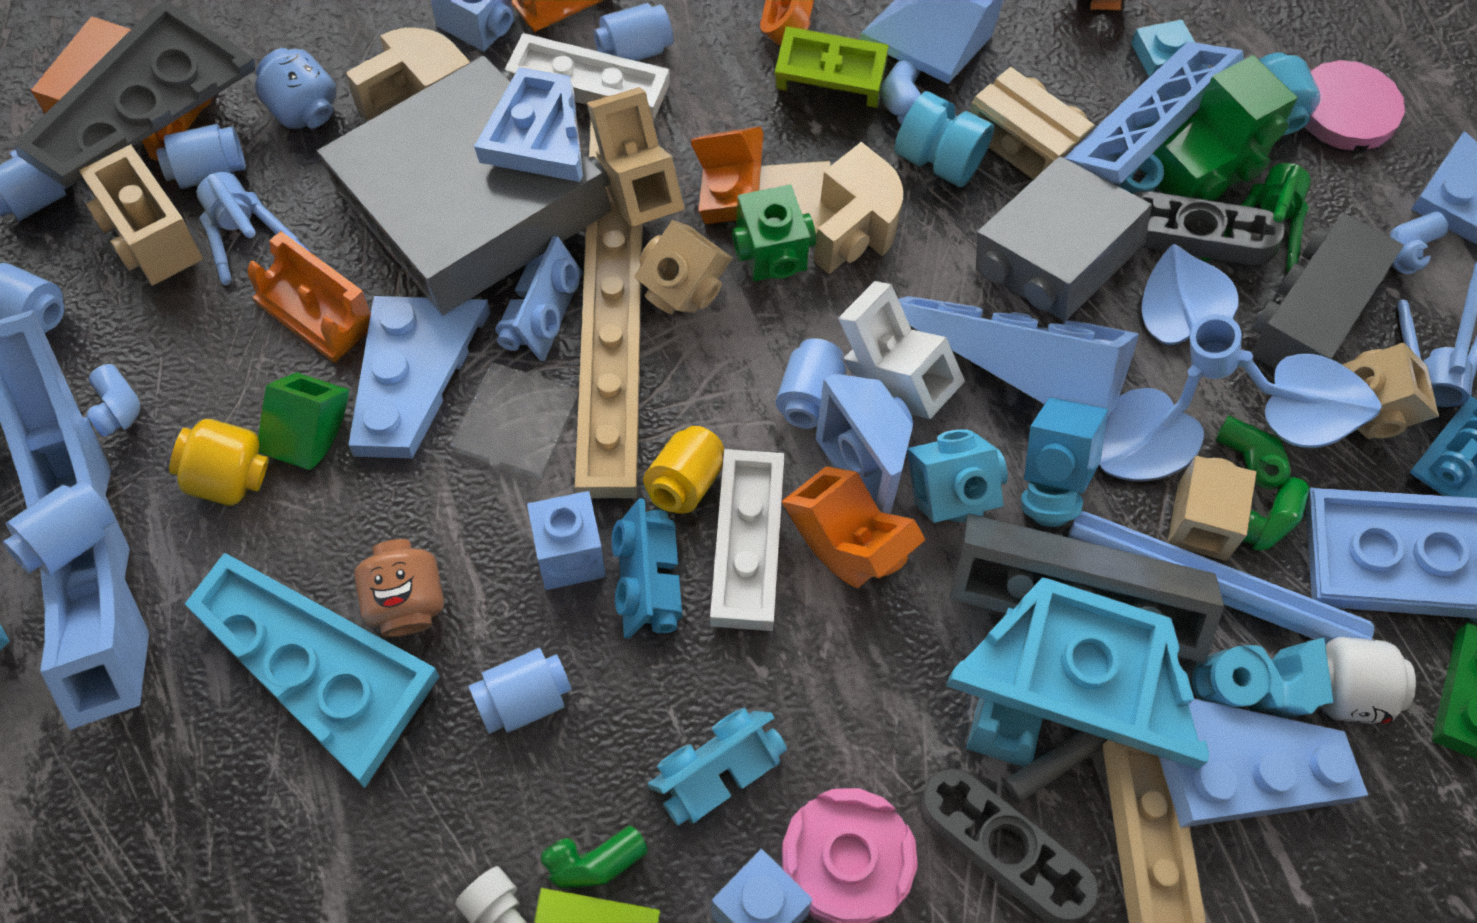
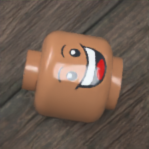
(399, 588)

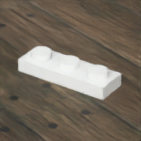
(591, 72)
(747, 540)

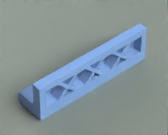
(1152, 112)

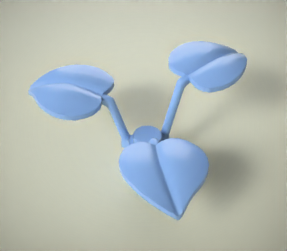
(1187, 299)

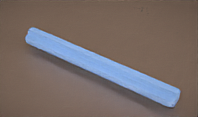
(1236, 587)

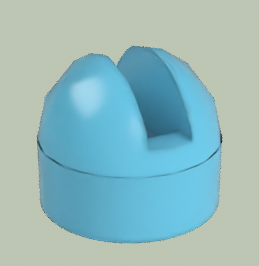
(1153, 168)

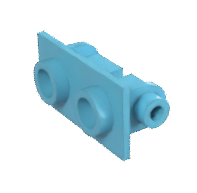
(694, 774)

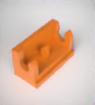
(310, 298)

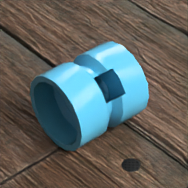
(939, 136)

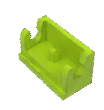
(831, 62)

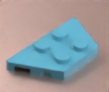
(1089, 669)

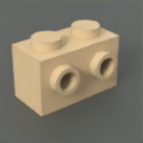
(141, 214)

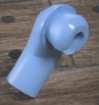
(1414, 237)
(119, 403)

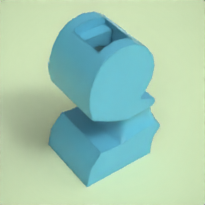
(1285, 686)

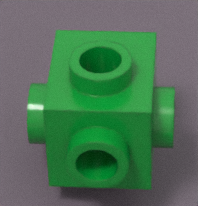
(772, 233)

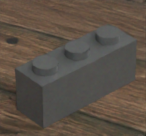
(1326, 294)

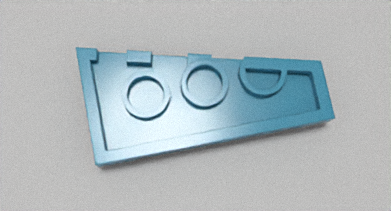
(321, 667)

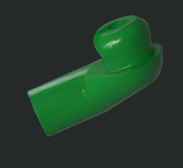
(1259, 449)
(1281, 519)
(595, 867)

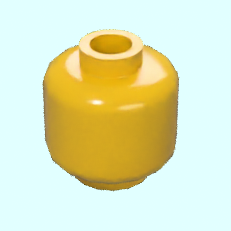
(217, 462)

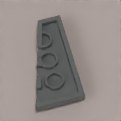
(132, 92)

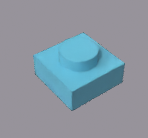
(1159, 43)

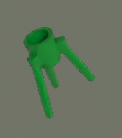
(1284, 196)

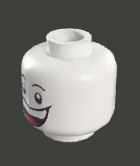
(1368, 681)

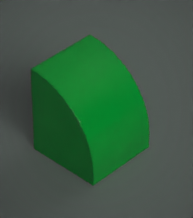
(300, 419)

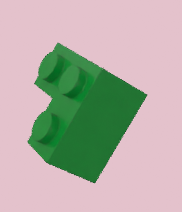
(1228, 134)

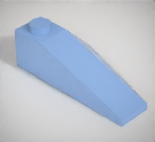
(1060, 362)

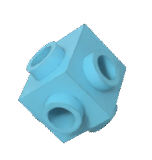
(957, 476)

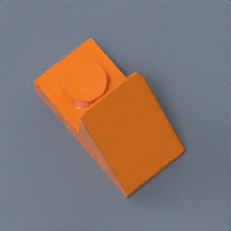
(729, 169)

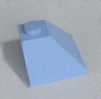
(935, 33)
(865, 433)

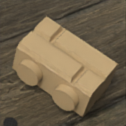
(1029, 122)

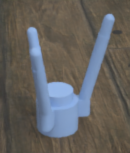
(231, 208)
(1449, 367)

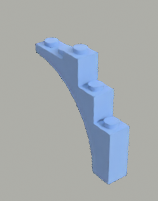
(91, 620)

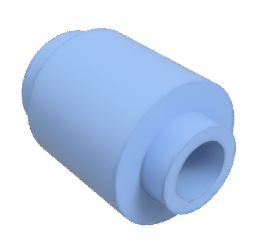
(634, 32)
(200, 152)
(26, 189)
(27, 292)
(803, 381)
(58, 528)
(520, 691)

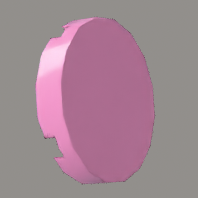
(1355, 106)
(850, 856)

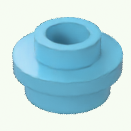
(1050, 504)

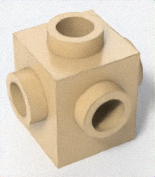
(681, 269)
(1401, 386)

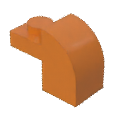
(848, 529)

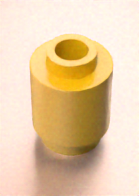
(684, 469)

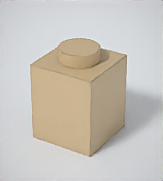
(1212, 507)

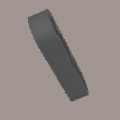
(1219, 215)
(1036, 842)

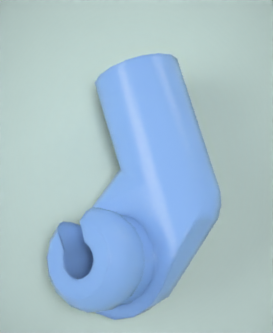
(898, 89)

